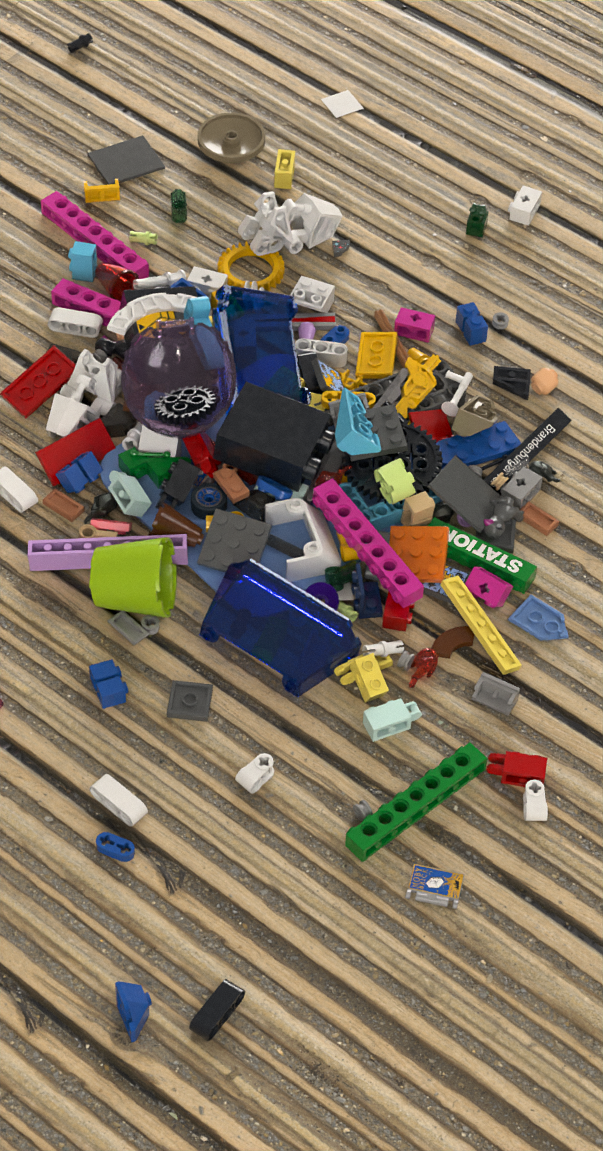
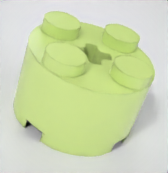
(395, 481)

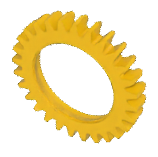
(274, 259)

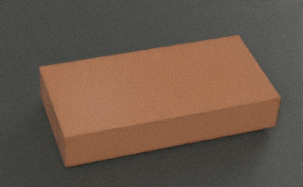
(63, 505)
(539, 519)

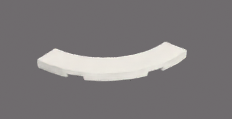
(145, 306)

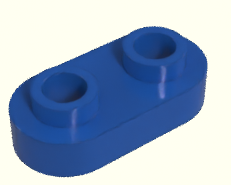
(338, 334)
(270, 486)

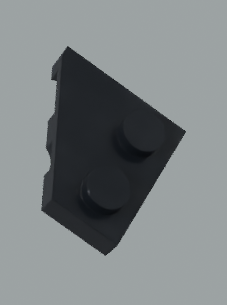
(513, 380)

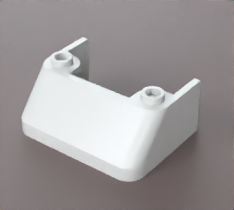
(317, 554)

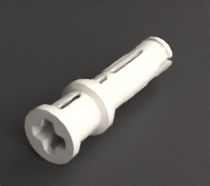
(166, 279)
(133, 437)

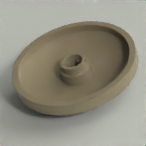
(231, 137)

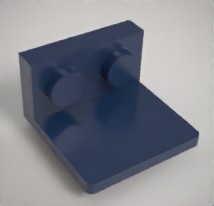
(367, 596)

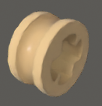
(499, 481)

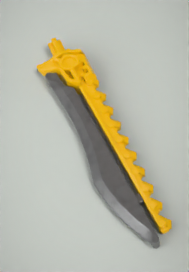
(417, 387)

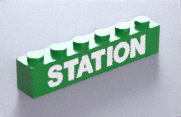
(475, 552)

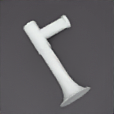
(451, 408)

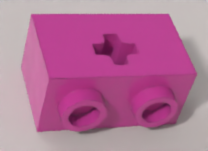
(414, 324)
(498, 588)

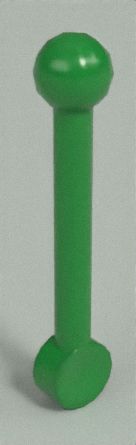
(134, 454)

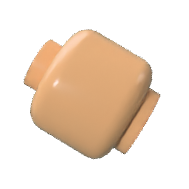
(544, 381)

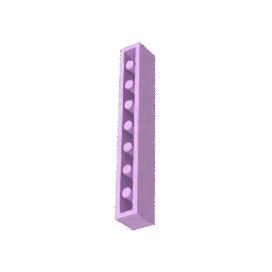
(77, 553)

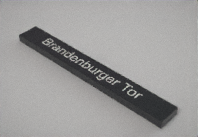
(532, 444)

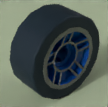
(207, 499)

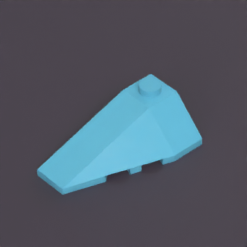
(353, 428)

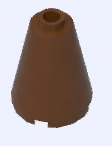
(171, 522)

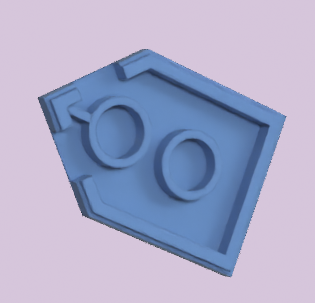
(539, 620)

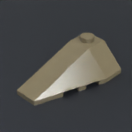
(474, 416)

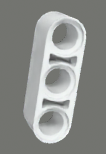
(75, 322)
(330, 353)
(16, 491)
(118, 800)

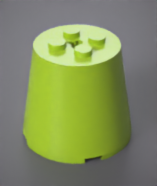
(135, 577)

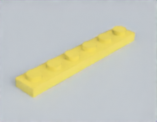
(480, 625)

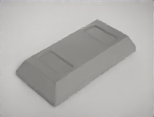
(128, 627)

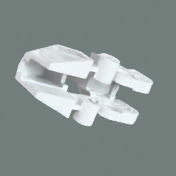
(308, 212)
(92, 376)

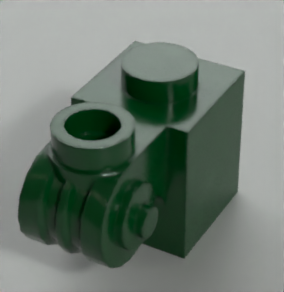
(477, 220)

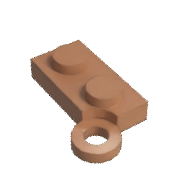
(231, 483)

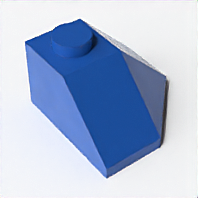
(133, 1007)

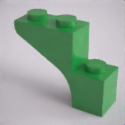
(154, 467)

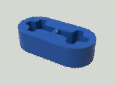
(114, 847)

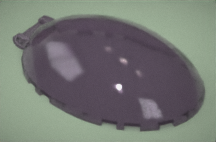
(172, 358)

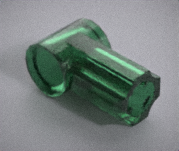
(178, 206)
(341, 575)

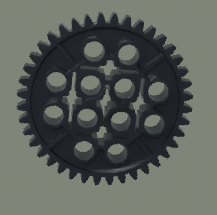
(424, 455)

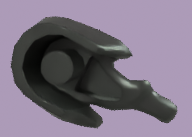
(544, 470)
(102, 506)
(443, 512)

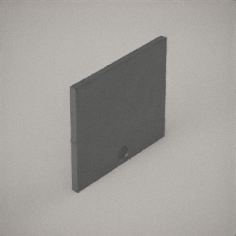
(126, 160)
(465, 493)

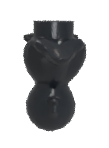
(111, 347)

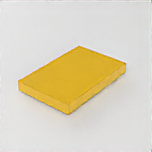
(376, 355)

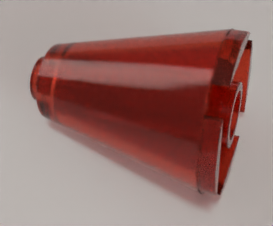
(115, 279)

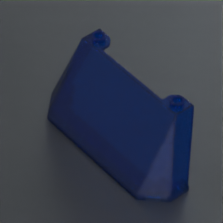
(260, 339)
(279, 625)

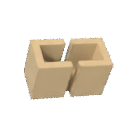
(418, 510)

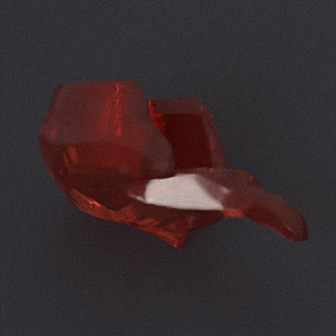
(327, 475)
(424, 661)

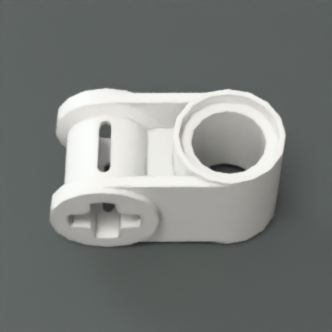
(256, 773)
(534, 802)

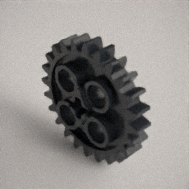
(185, 405)

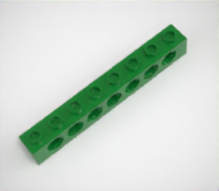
(364, 846)

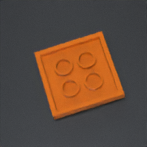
(422, 550)

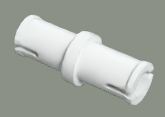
(383, 648)

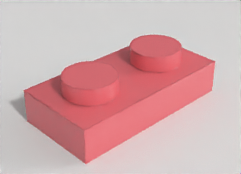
(118, 526)

